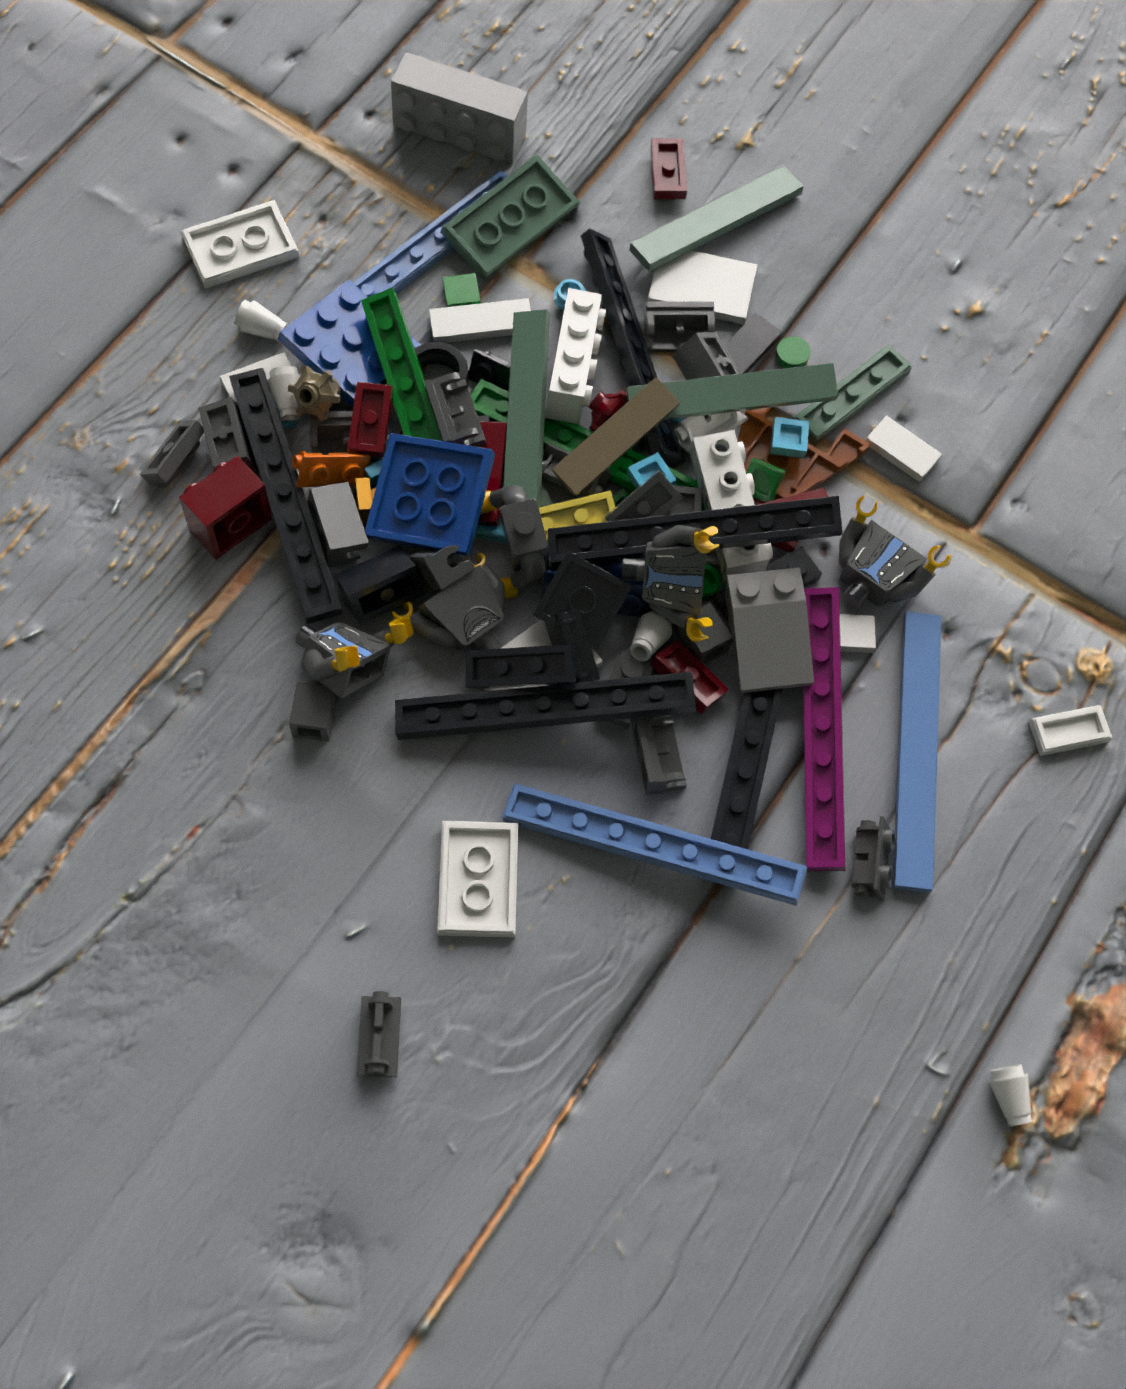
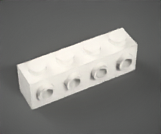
(573, 356)
(725, 484)

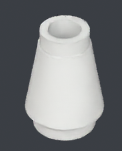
(258, 320)
(284, 400)
(650, 635)
(1012, 1093)

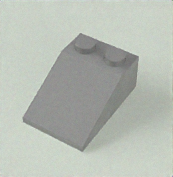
(769, 629)

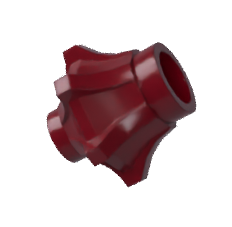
(605, 406)

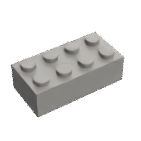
(459, 108)

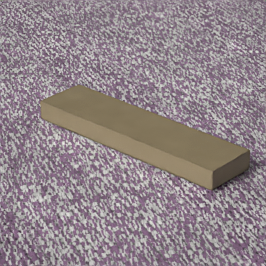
(615, 437)

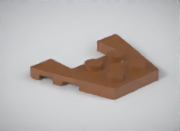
(801, 473)

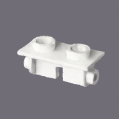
(698, 426)

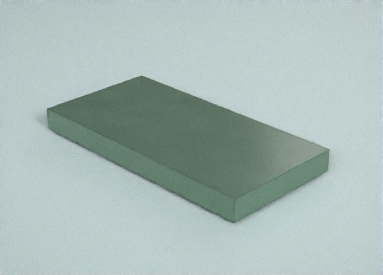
(510, 217)

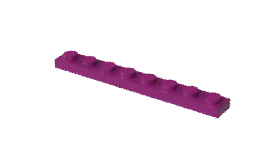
(824, 736)

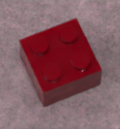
(226, 507)

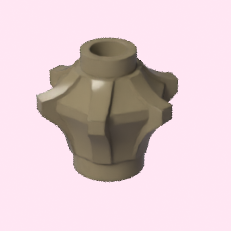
(315, 392)

